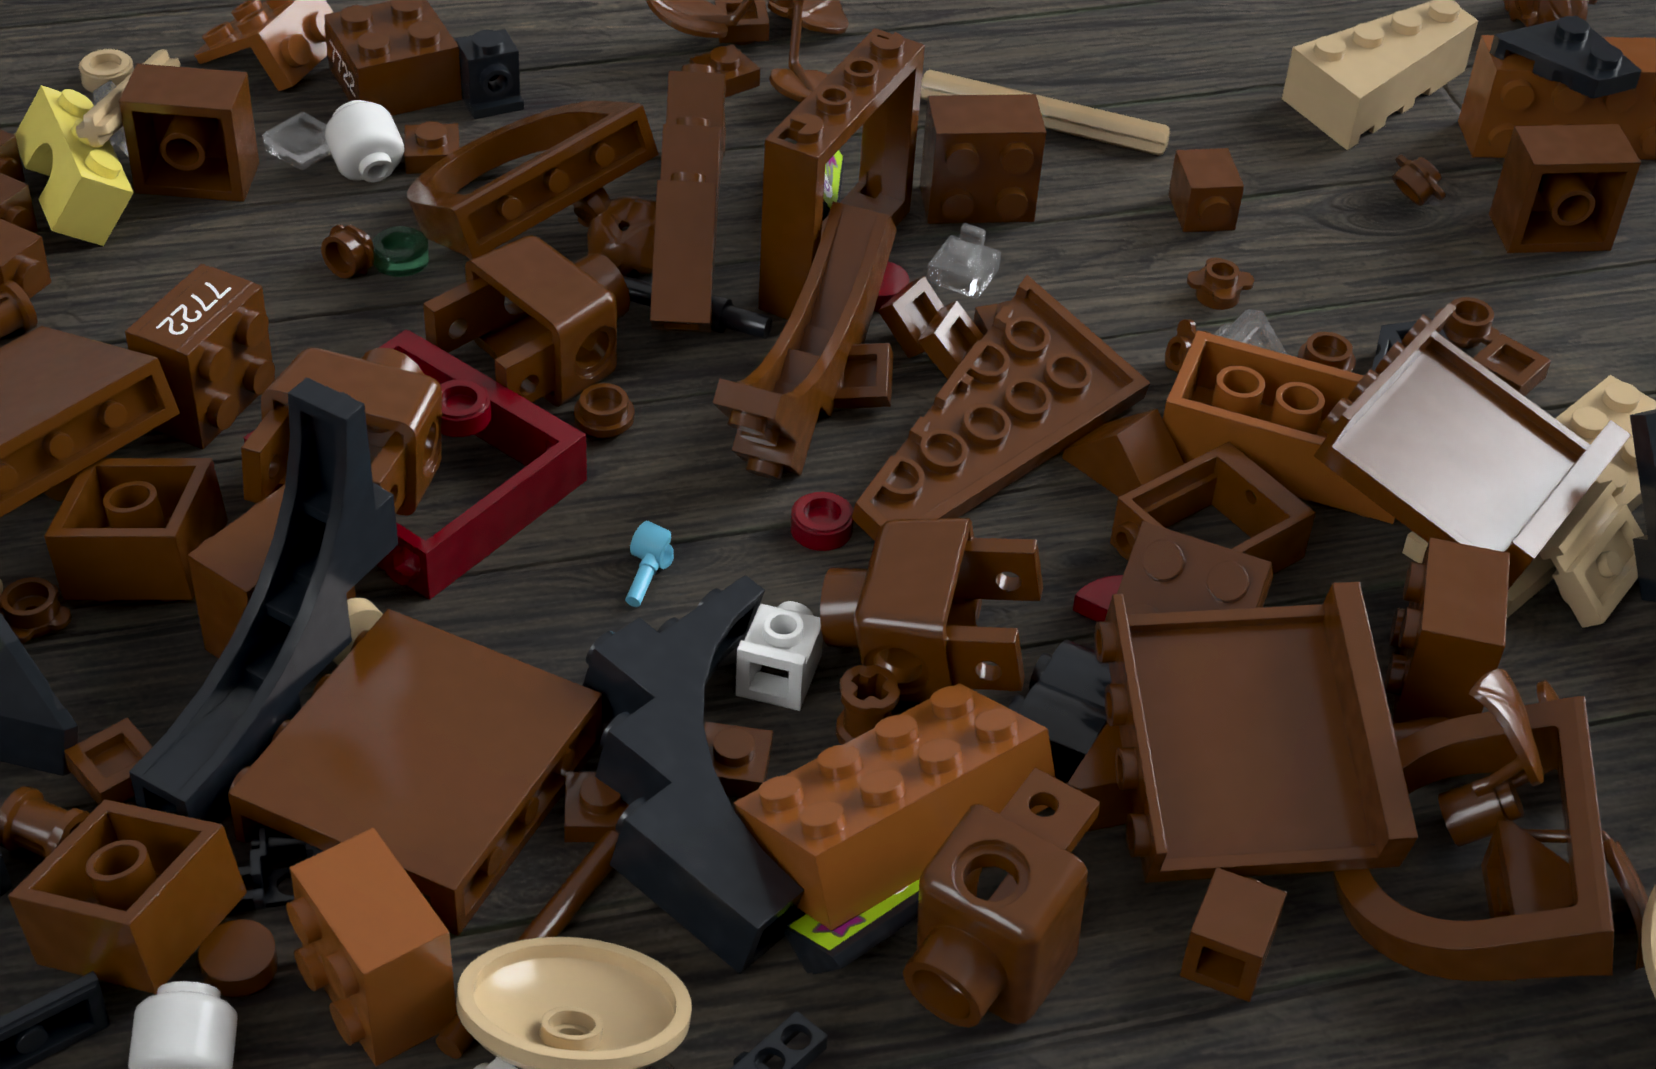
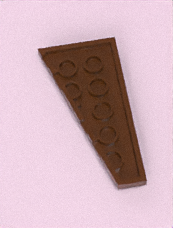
(1003, 412)

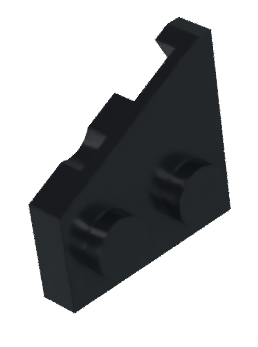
(1571, 55)

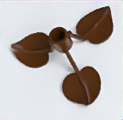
(709, 21)
(1477, 806)

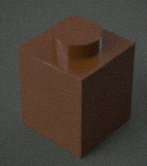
(1205, 190)
(1232, 934)

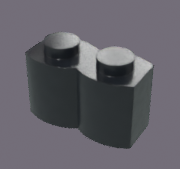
(1069, 701)

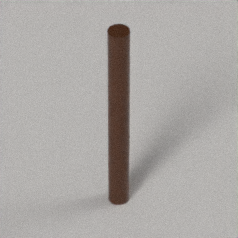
(548, 923)

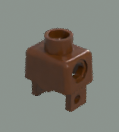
(556, 330)
(401, 421)
(923, 604)
(1026, 936)

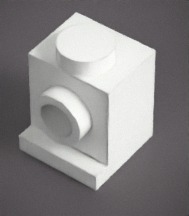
(782, 639)

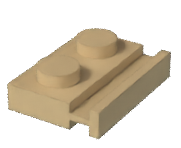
(1594, 555)

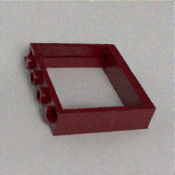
(542, 442)

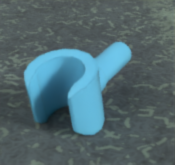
(653, 547)

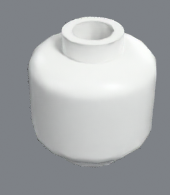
(364, 139)
(183, 1029)

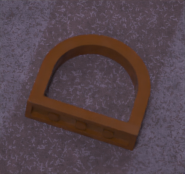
(584, 151)
(1515, 946)

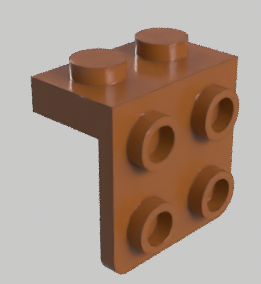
(281, 33)

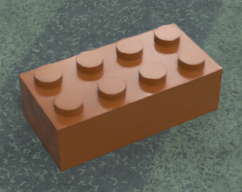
(1510, 95)
(1268, 411)
(886, 801)

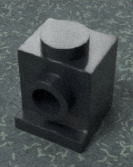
(490, 73)

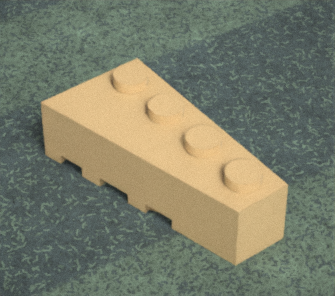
(1378, 67)

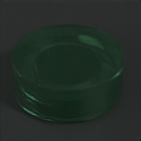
(400, 251)

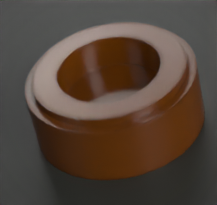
(238, 958)

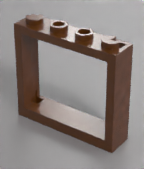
(871, 88)

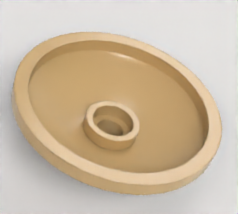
(573, 1005)

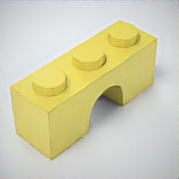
(85, 182)

